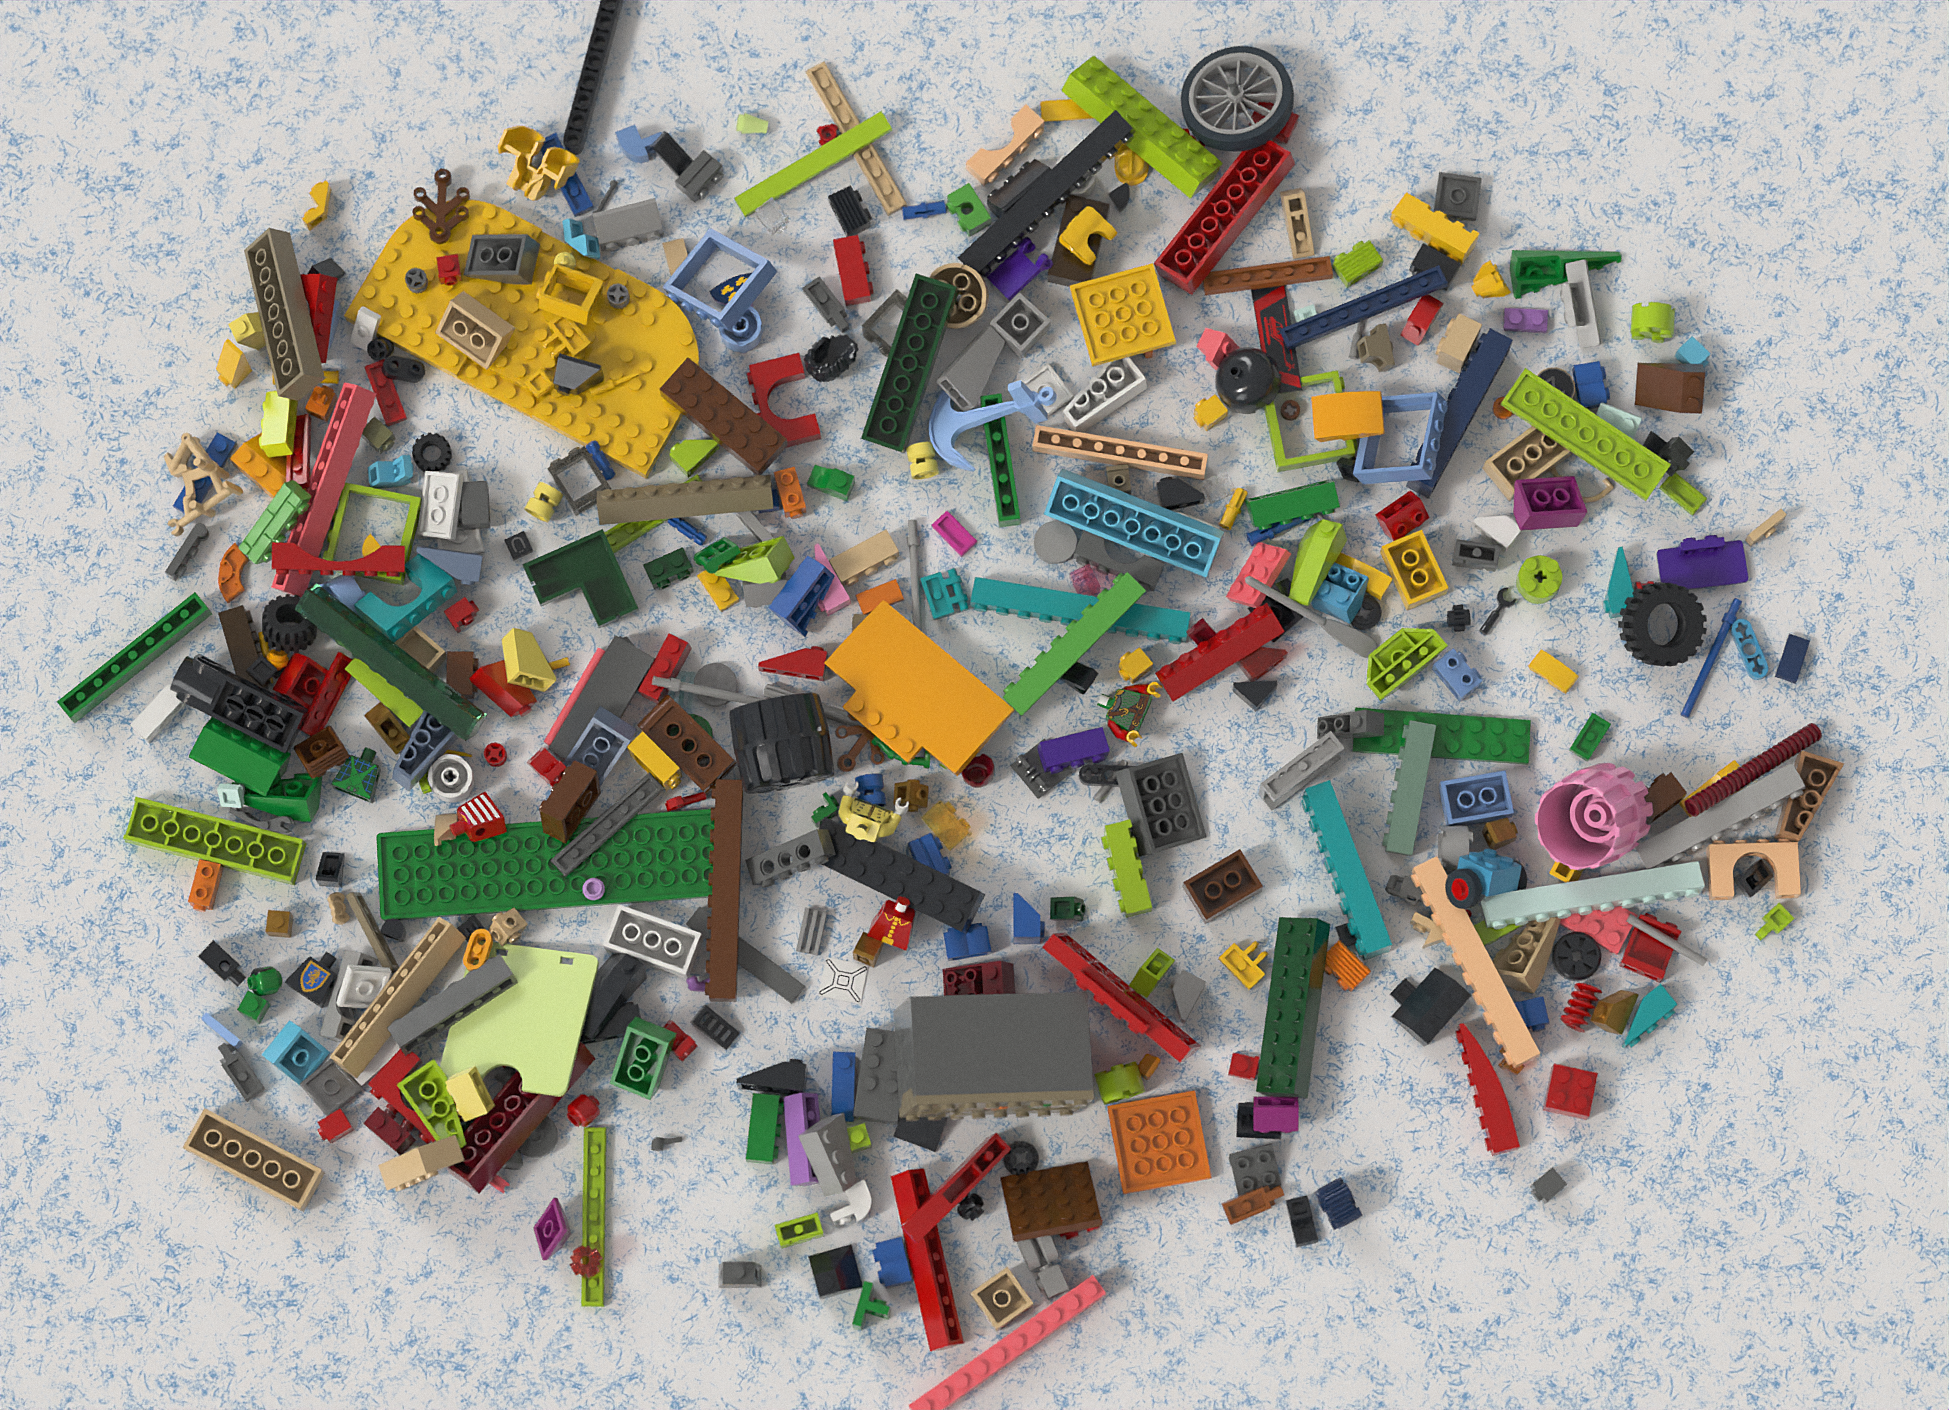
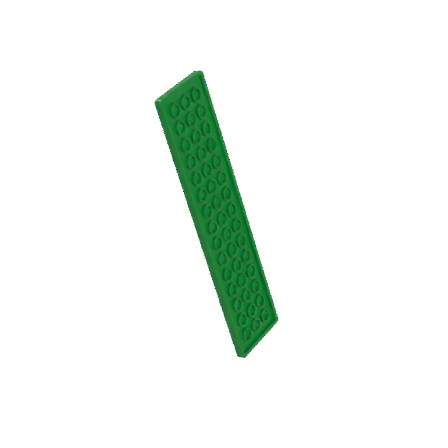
(645, 861)

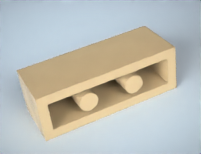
(865, 558)

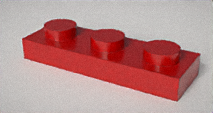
(385, 394)

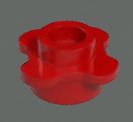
(823, 130)

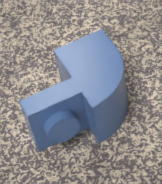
(633, 146)

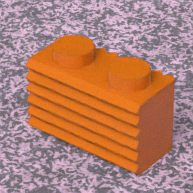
(1345, 967)

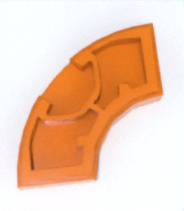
(230, 573)

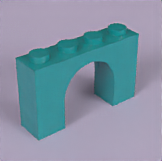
(398, 620)

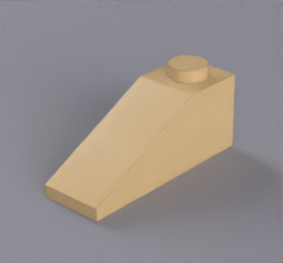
(1297, 222)

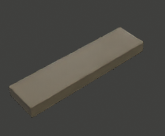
(372, 931)

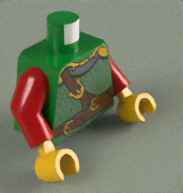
(1128, 710)

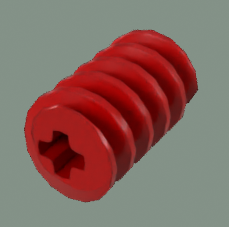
(1579, 1005)

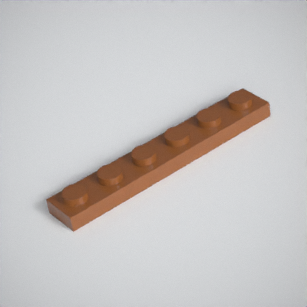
(1268, 275)

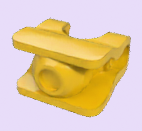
(1080, 228)

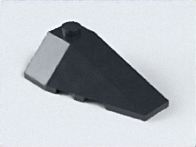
(612, 988)

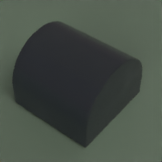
(393, 929)

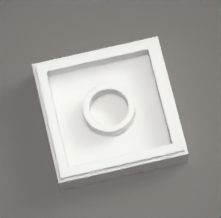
(1048, 377)
(362, 985)

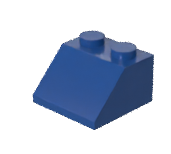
(1026, 922)

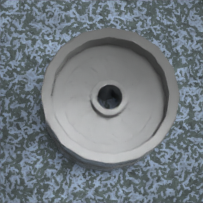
(1031, 1247)

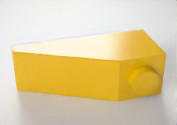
(232, 365)

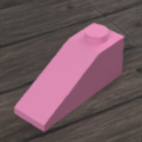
(836, 596)

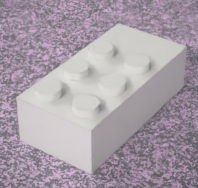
(653, 941)

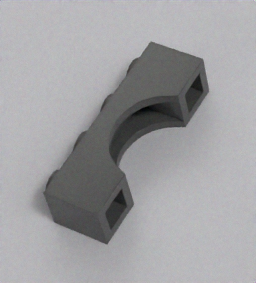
(1092, 551)

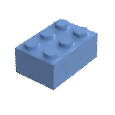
(1476, 799)

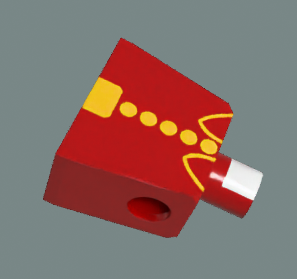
(893, 923)

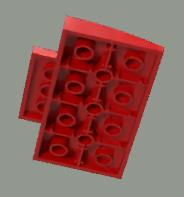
(1120, 997)

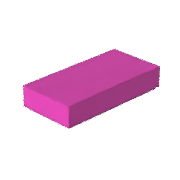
(954, 533)

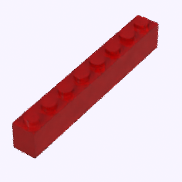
(928, 1265)

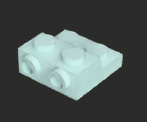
(1620, 419)

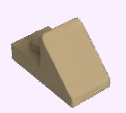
(1424, 924)

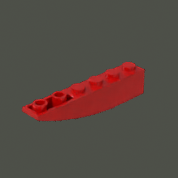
(1488, 1096)
(956, 1187)

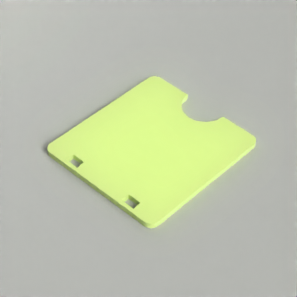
(531, 1023)

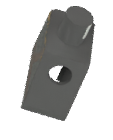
(739, 1275)

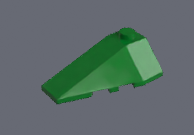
(289, 798)

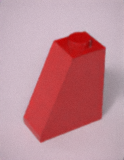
(509, 697)

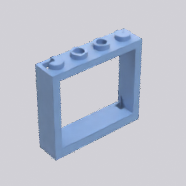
(743, 298)
(1368, 446)

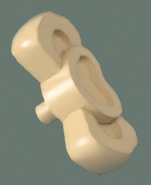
(338, 908)

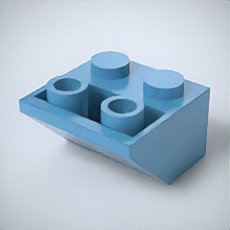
(1341, 593)

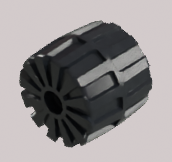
(781, 743)

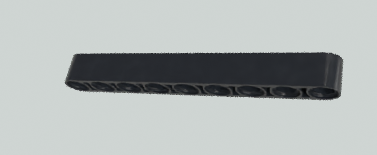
(591, 73)

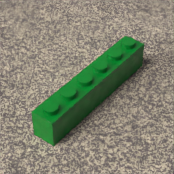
(1001, 466)

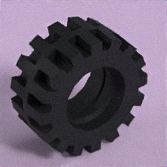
(424, 442)

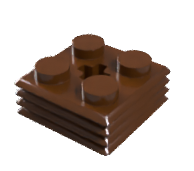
(321, 752)

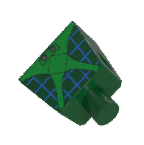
(359, 776)

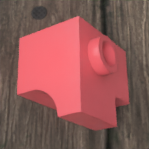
(1215, 346)

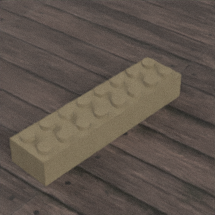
(284, 314)

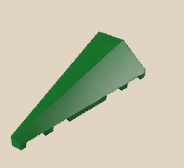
(1540, 268)

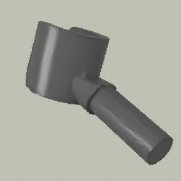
(658, 1142)

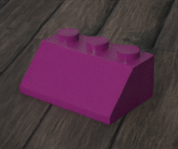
(1548, 503)

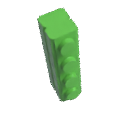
(275, 522)

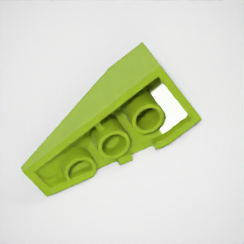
(1314, 559)
(432, 1102)

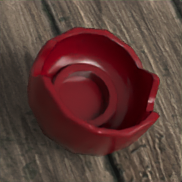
(979, 771)

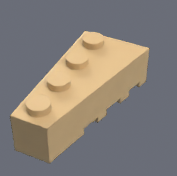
(420, 1163)

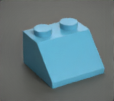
(295, 1053)

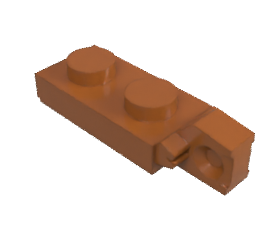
(1251, 1203)

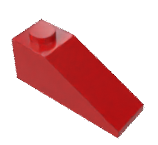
(801, 663)

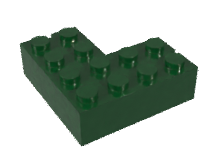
(585, 566)

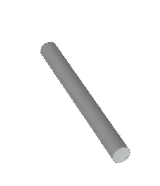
(1666, 940)

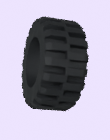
(1689, 627)

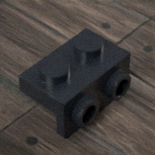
(1244, 1124)

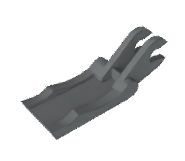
(275, 824)

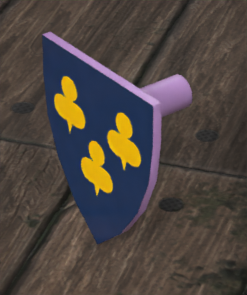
(726, 290)

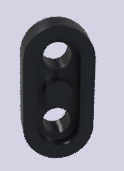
(404, 369)

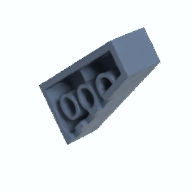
(424, 747)

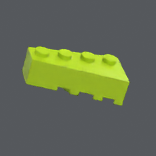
(1127, 869)

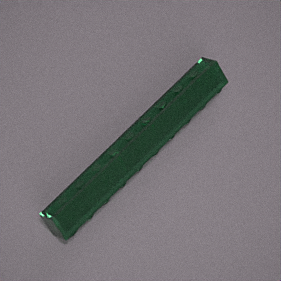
(391, 662)

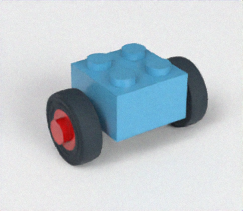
(1483, 874)

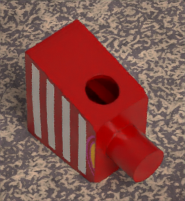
(479, 819)

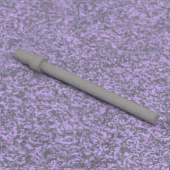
(913, 543)
(675, 684)

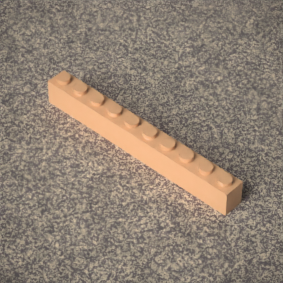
(1476, 964)

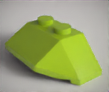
(1401, 659)

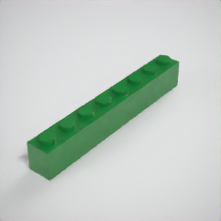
(134, 657)

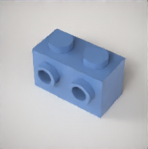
(1454, 676)

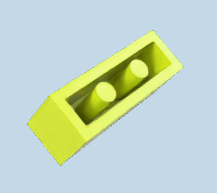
(278, 425)

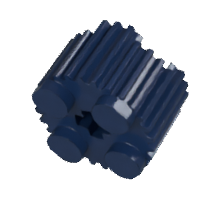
(1338, 1203)

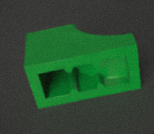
(832, 482)

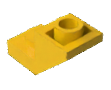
(320, 195)

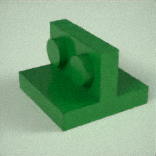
(866, 1306)

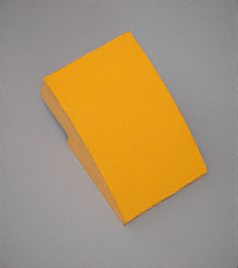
(1347, 415)

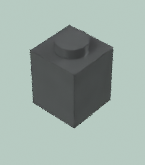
(1547, 1186)

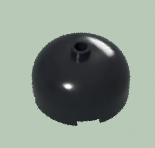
(1247, 380)

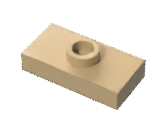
(1766, 528)

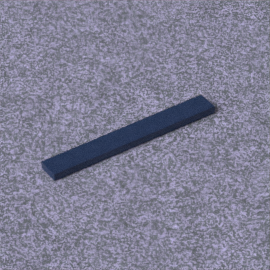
(1363, 307)

